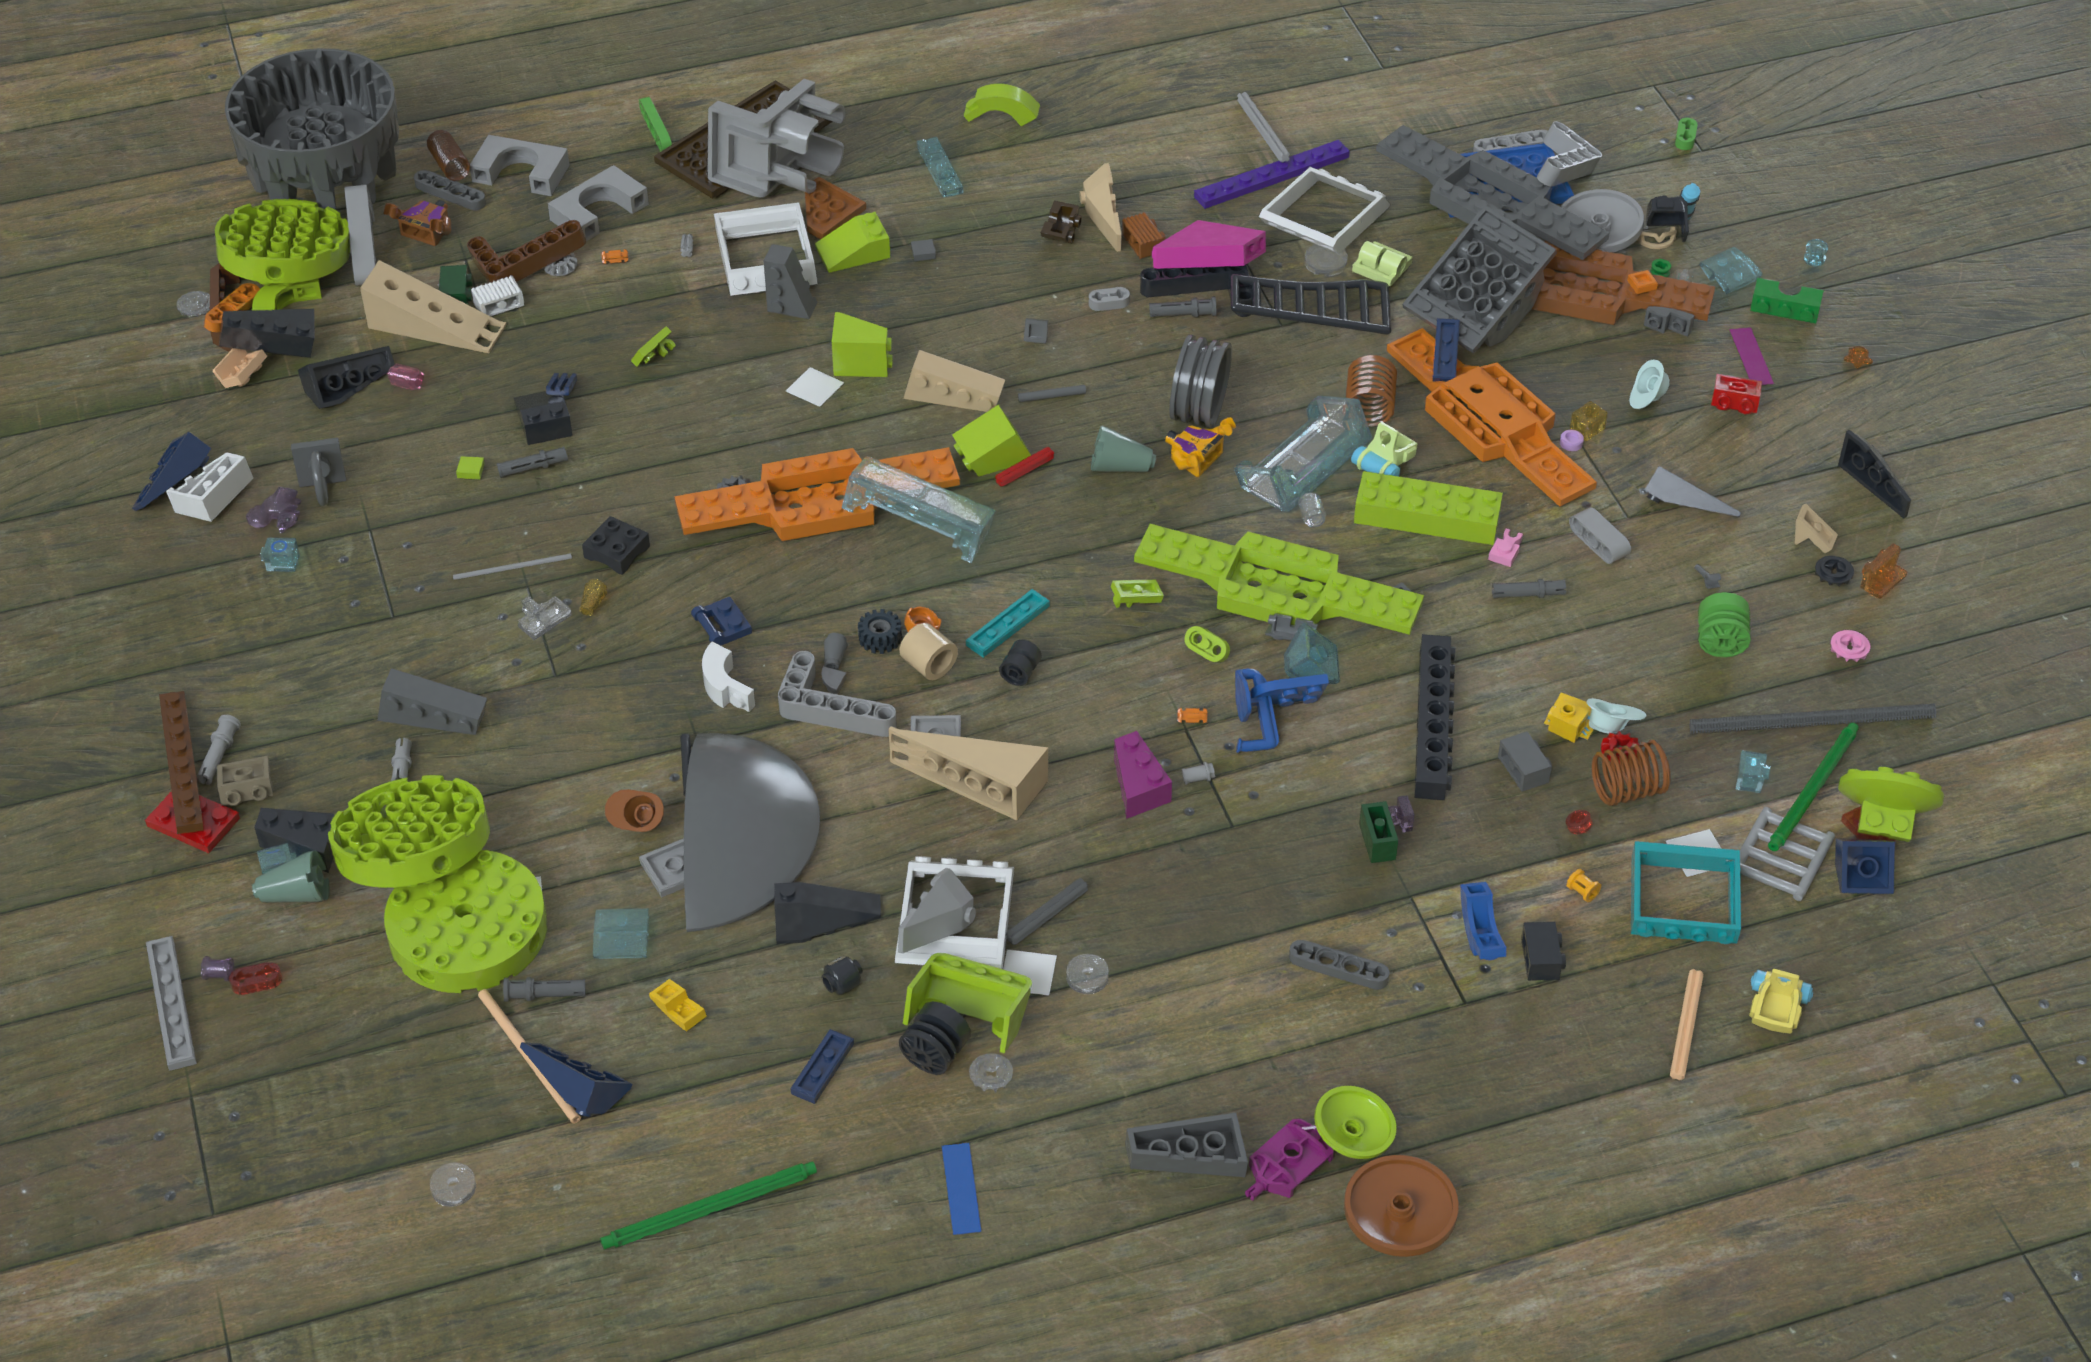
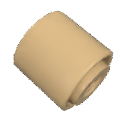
(928, 651)

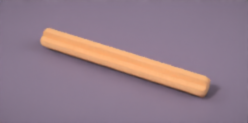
(1686, 1024)

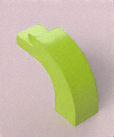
(1003, 98)
(277, 296)

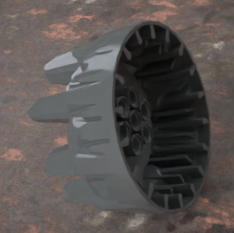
(314, 123)

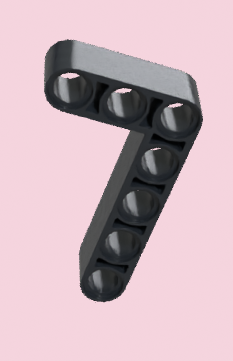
(1178, 281)

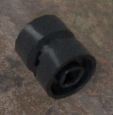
(1020, 662)

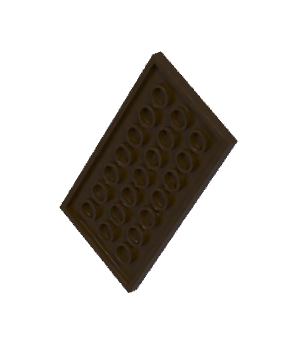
(689, 155)

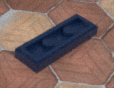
(1446, 349)
(822, 1066)

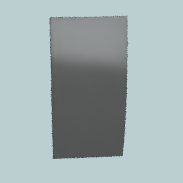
(1667, 318)

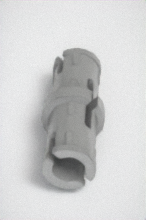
(401, 760)

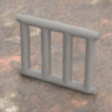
(1807, 874)

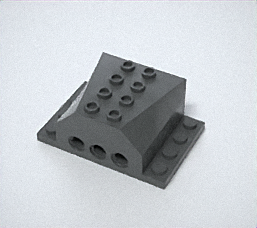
(1484, 280)

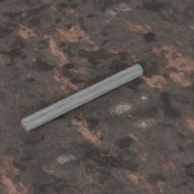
(1263, 127)

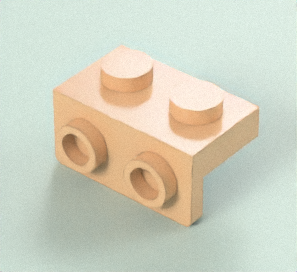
(238, 366)

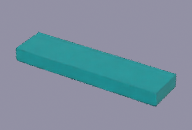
(1007, 623)

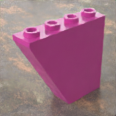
(1209, 246)

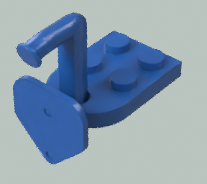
(1266, 694)

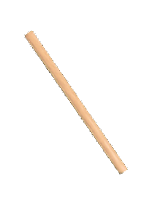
(516, 1039)

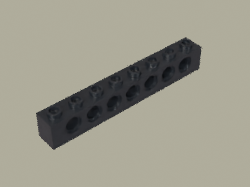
(1433, 718)

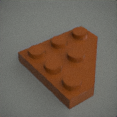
(830, 208)

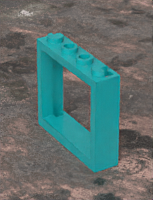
(1688, 858)

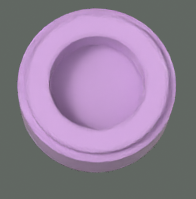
(1571, 440)

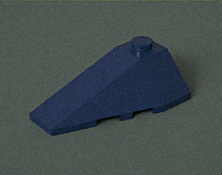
(178, 461)
(576, 1081)

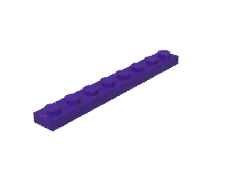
(1270, 174)

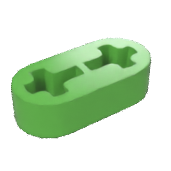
(1688, 134)

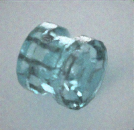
(1815, 252)

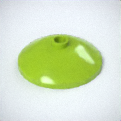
(1360, 1113)

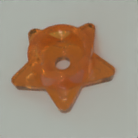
(1858, 356)

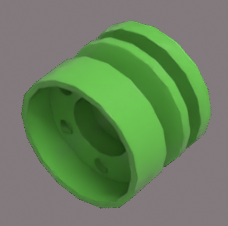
(1724, 624)

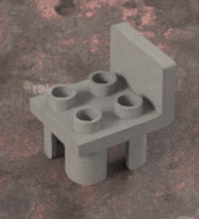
(768, 147)

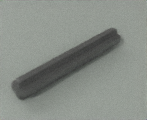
(1046, 911)

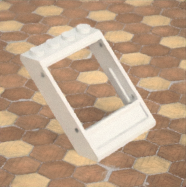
(759, 222)
(981, 950)

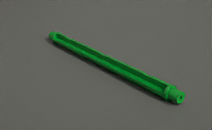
(1811, 789)
(707, 1205)

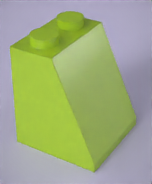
(860, 348)
(990, 443)

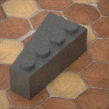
(429, 704)
(1189, 1146)

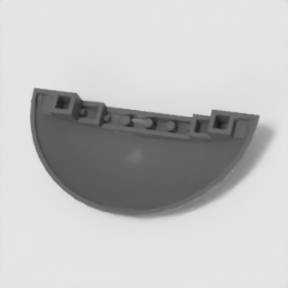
(745, 827)

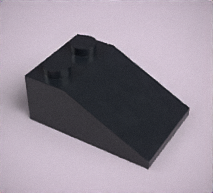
(543, 417)

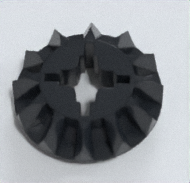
(1825, 566)

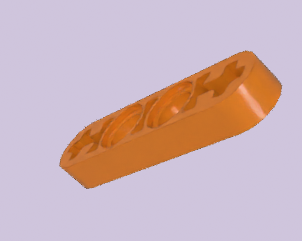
(243, 294)

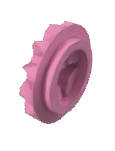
(1841, 640)

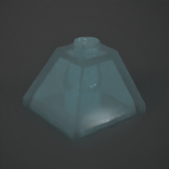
(1311, 655)

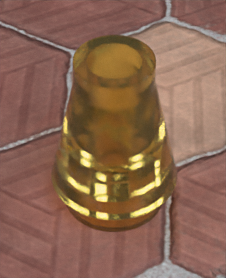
(592, 596)

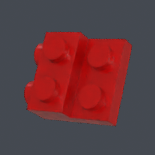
(1736, 394)

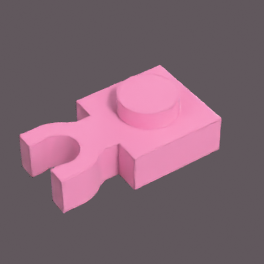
(1505, 550)

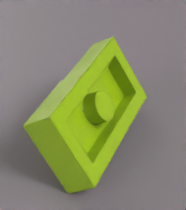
(657, 342)
(1136, 592)

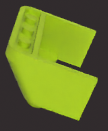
(972, 991)

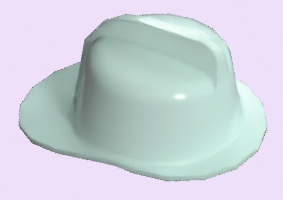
(1649, 384)
(1611, 717)

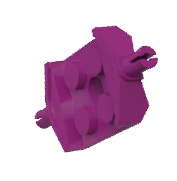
(1283, 1173)

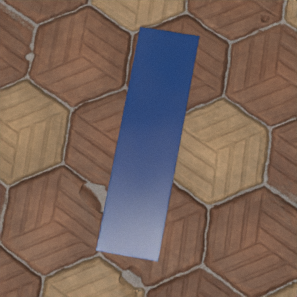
(961, 1188)

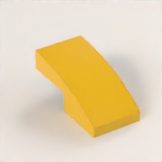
(676, 1005)

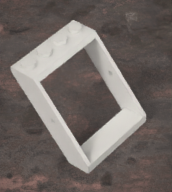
(1305, 181)

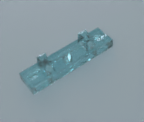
(940, 167)

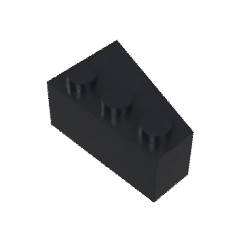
(300, 829)

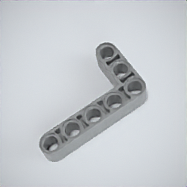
(1574, 157)
(360, 220)
(828, 709)

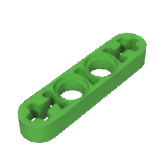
(654, 123)

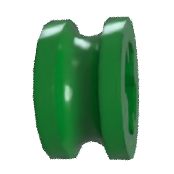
(1660, 267)

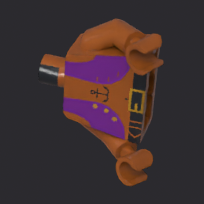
(423, 221)

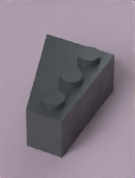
(785, 285)

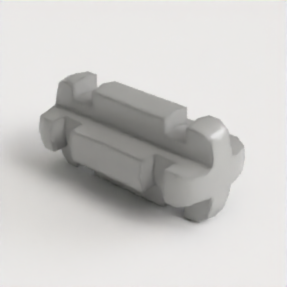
(686, 245)

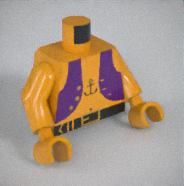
(1198, 447)

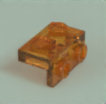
(1883, 572)

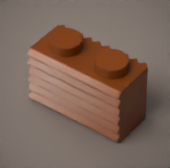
(1142, 234)

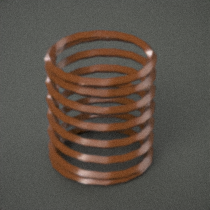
(1390, 386)
(1630, 768)

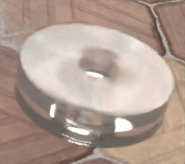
(1087, 964)
(456, 1194)

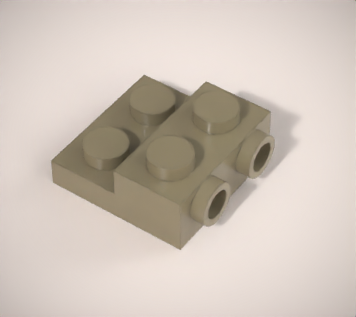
(244, 781)

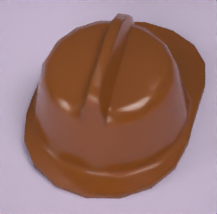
(634, 810)

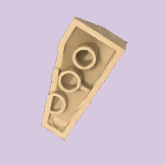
(1101, 204)

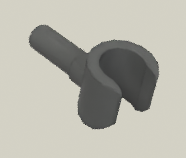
(1710, 580)

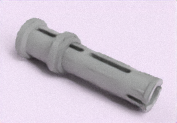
(221, 740)

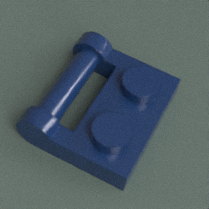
(727, 617)

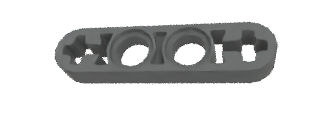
(470, 197)
(1337, 968)

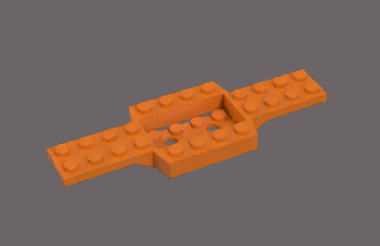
(1523, 436)
(819, 508)

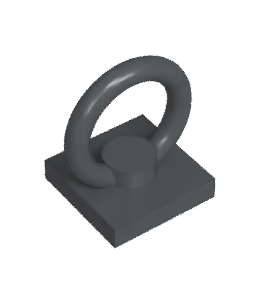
(319, 464)

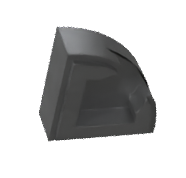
(833, 679)

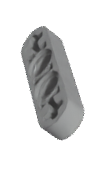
(1510, 140)

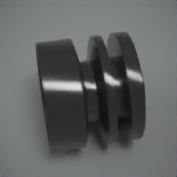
(934, 1038)

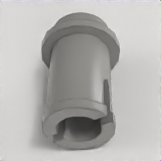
(1198, 773)

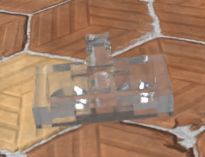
(542, 617)

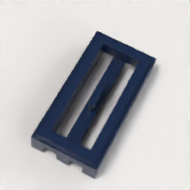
(558, 384)

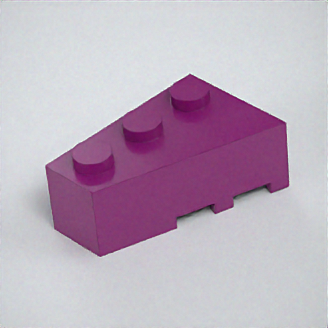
(1140, 776)

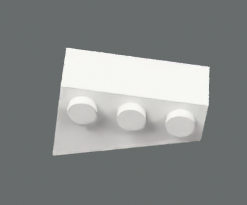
(212, 489)

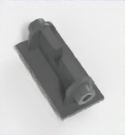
(1281, 628)

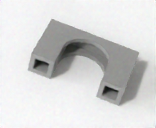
(501, 152)
(606, 186)

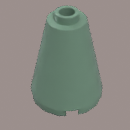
(1120, 453)
(294, 881)

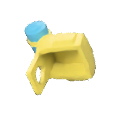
(1778, 1000)

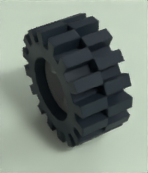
(880, 641)

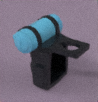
(1674, 210)

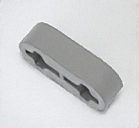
(1109, 299)

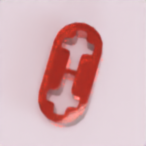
(255, 978)

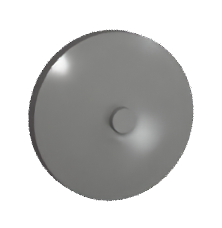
(1611, 212)

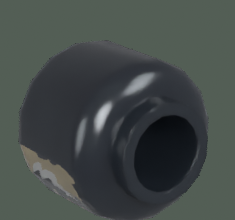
(842, 975)

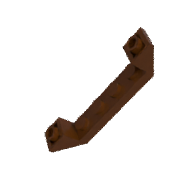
(218, 280)

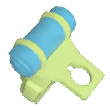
(1385, 452)

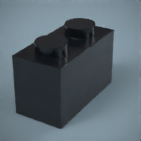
(1542, 951)

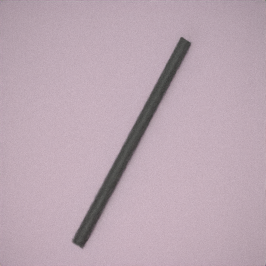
(1831, 716)

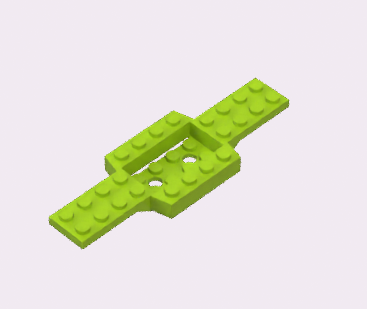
(1223, 570)

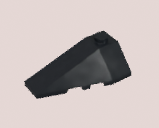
(339, 378)

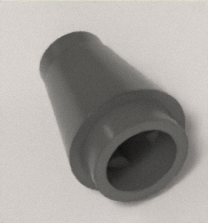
(834, 650)

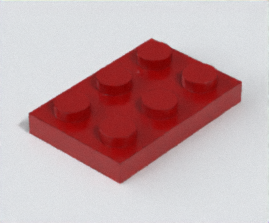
(215, 817)

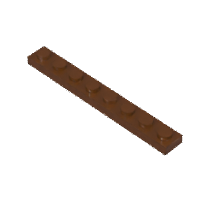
(181, 762)

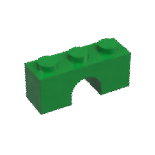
(1771, 301)

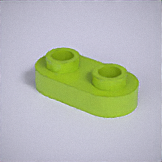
(1208, 645)

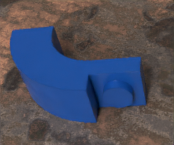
(1480, 921)

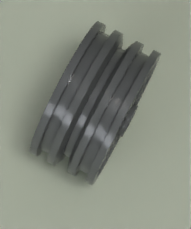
(1200, 381)

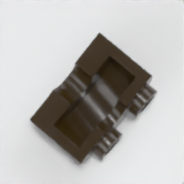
(1062, 222)

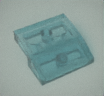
(1731, 269)
(620, 933)

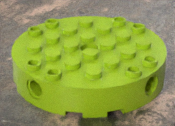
(282, 241)
(416, 838)
(468, 925)

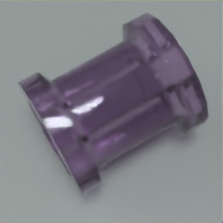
(216, 968)

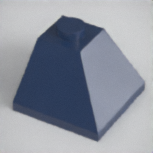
(1865, 865)

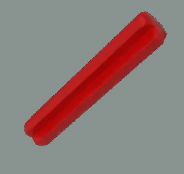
(1024, 466)

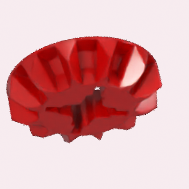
(1612, 740)

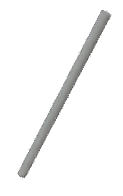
(512, 566)

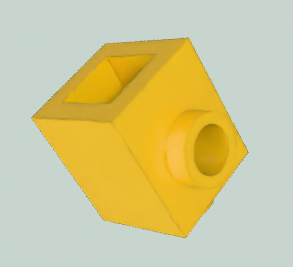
(1567, 720)

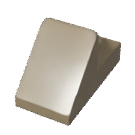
(1813, 527)

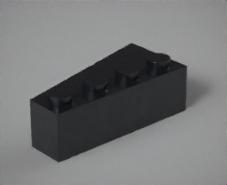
(269, 330)

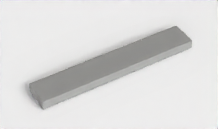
(171, 1003)

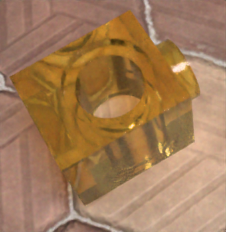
(1589, 420)

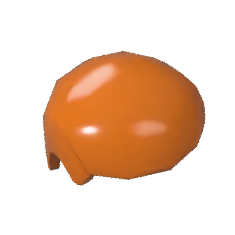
(921, 615)

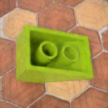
(855, 243)

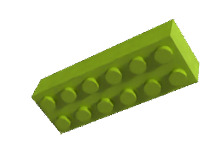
(1428, 508)

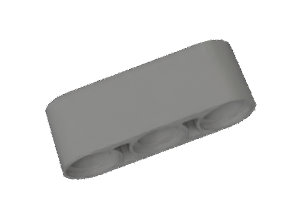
(1600, 535)

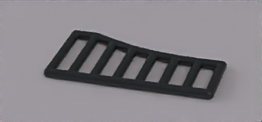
(1319, 287)

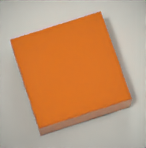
(1642, 282)

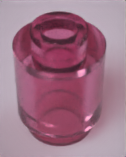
(405, 376)

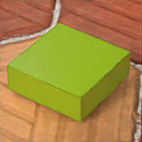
(470, 467)

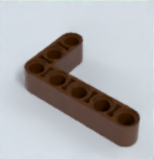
(528, 257)

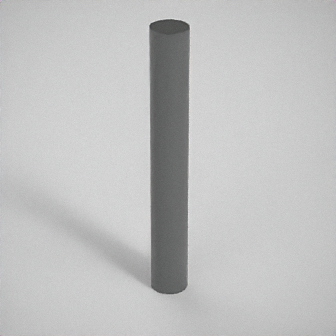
(1051, 393)

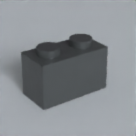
(1524, 761)

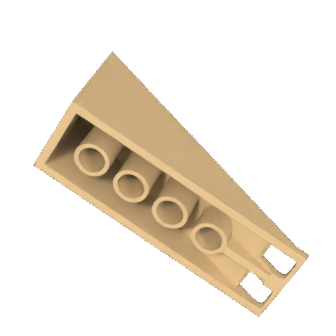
(416, 310)
(983, 770)

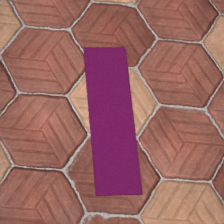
(1751, 355)

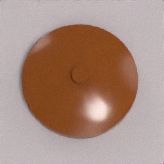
(1401, 1205)

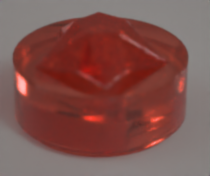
(1579, 822)

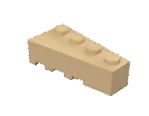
(952, 384)

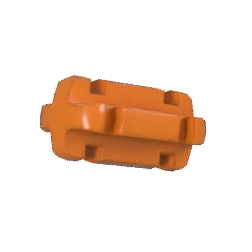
(614, 256)
(1192, 715)

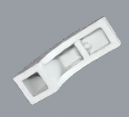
(719, 686)

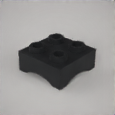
(616, 544)

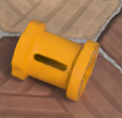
(1588, 890)

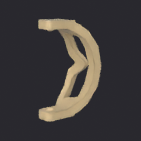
(1672, 232)

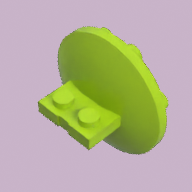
(1889, 800)

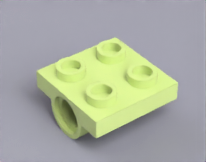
(1381, 262)

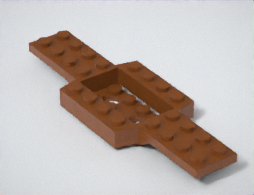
(1579, 298)

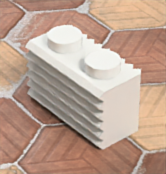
(497, 296)

